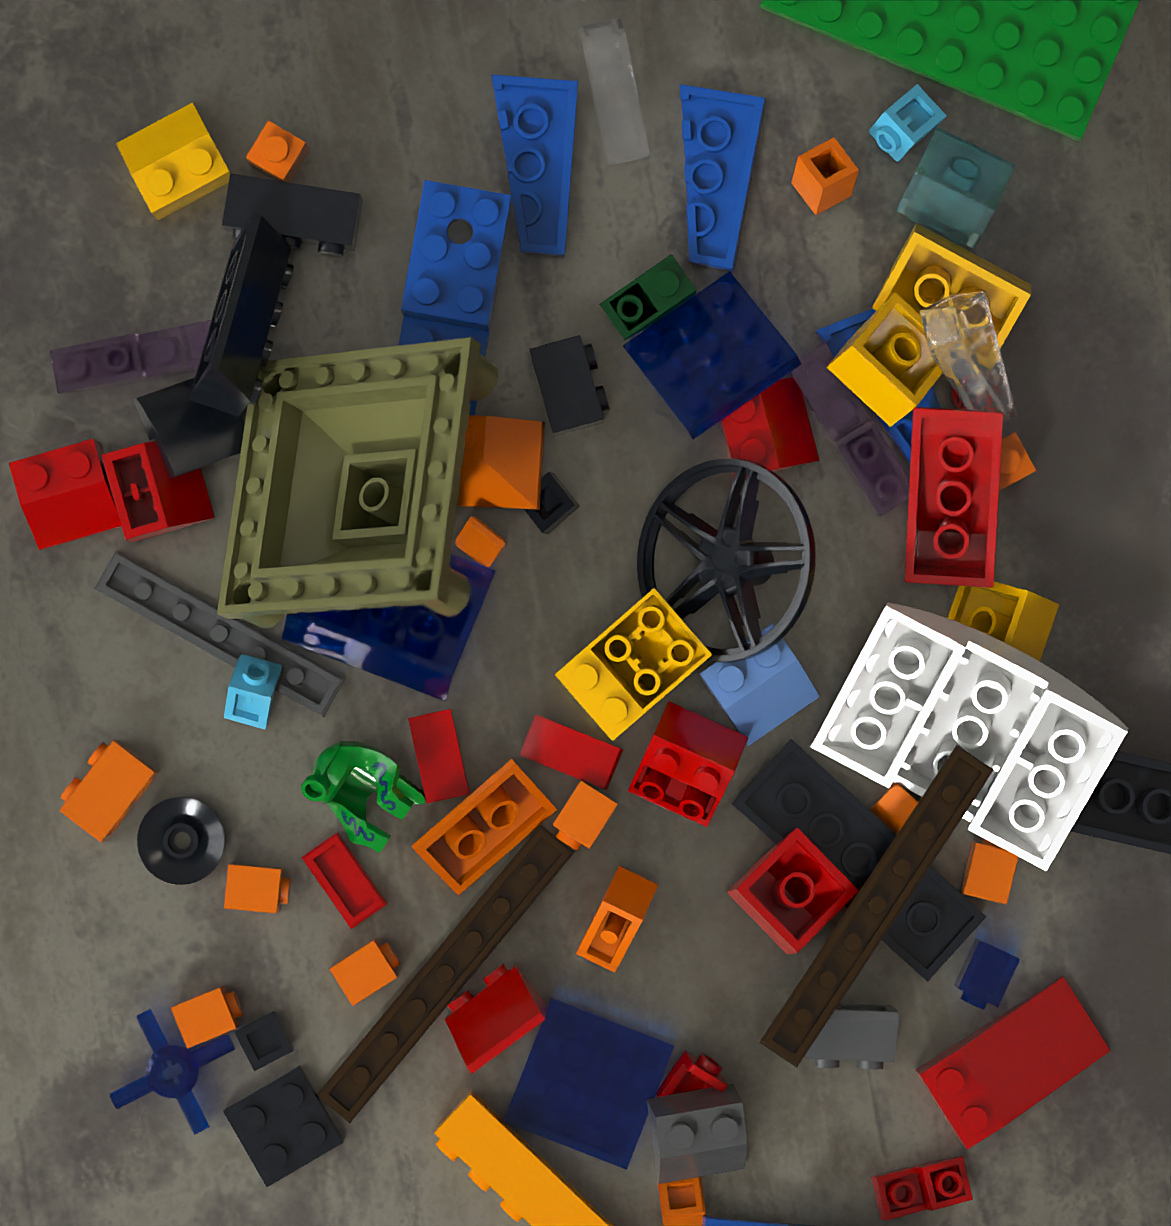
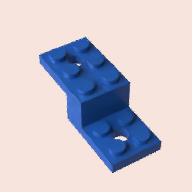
(451, 284)

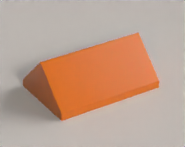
(484, 827)

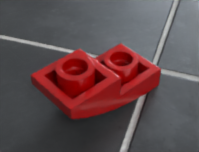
(571, 752)
(921, 1188)

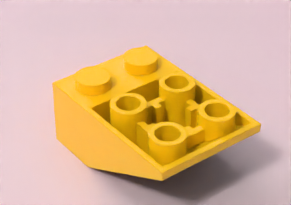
(633, 664)

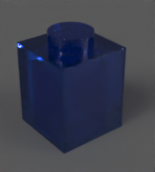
(985, 974)

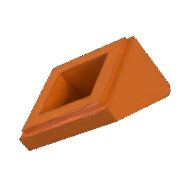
(480, 542)
(894, 807)
(682, 1202)

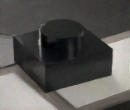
(555, 504)
(264, 1040)

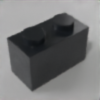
(568, 386)

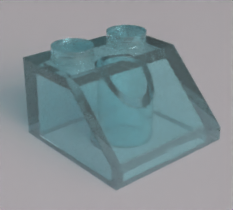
(955, 188)

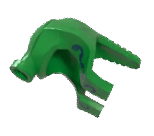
(345, 779)

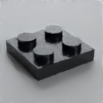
(283, 1126)

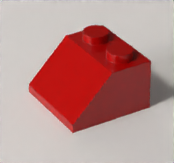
(771, 429)
(65, 493)
(792, 891)

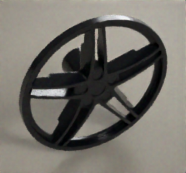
(729, 556)

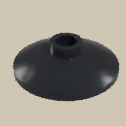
(158, 846)

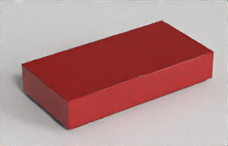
(438, 756)
(344, 880)

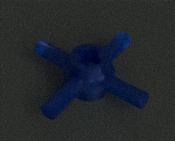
(187, 1078)

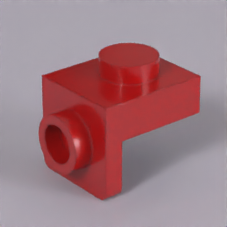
(693, 1074)

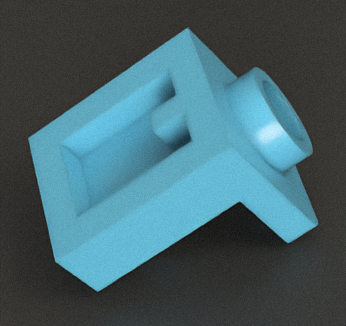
(906, 123)
(252, 691)

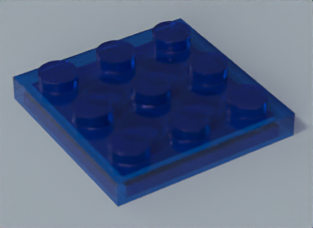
(712, 355)
(588, 1083)

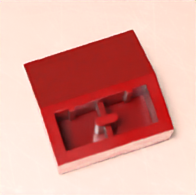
(148, 498)
(688, 764)

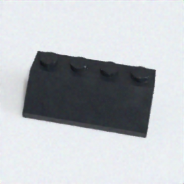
(242, 319)

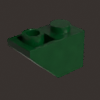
(648, 298)

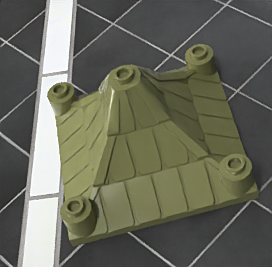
(352, 482)

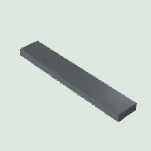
(222, 637)

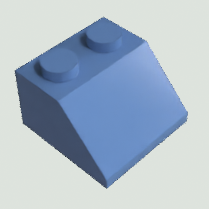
(761, 689)

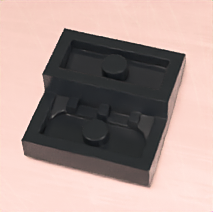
(188, 431)

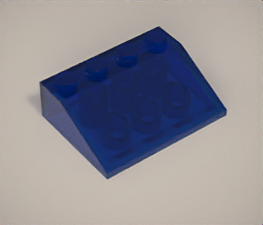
(398, 641)

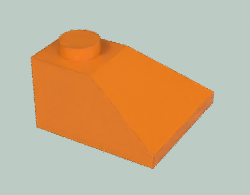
(502, 463)

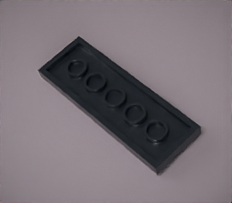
(802, 794)

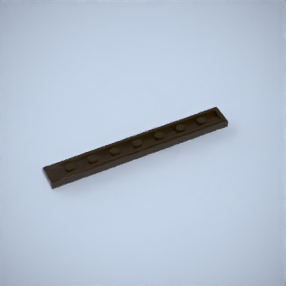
(876, 906)
(445, 973)

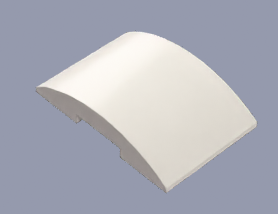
(945, 685)

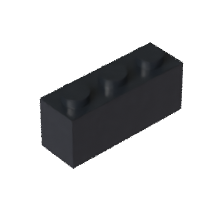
(296, 212)

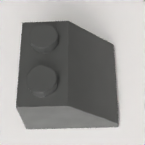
(858, 1035)
(697, 1133)

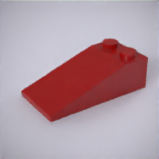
(953, 497)
(494, 1016)
(1012, 1062)

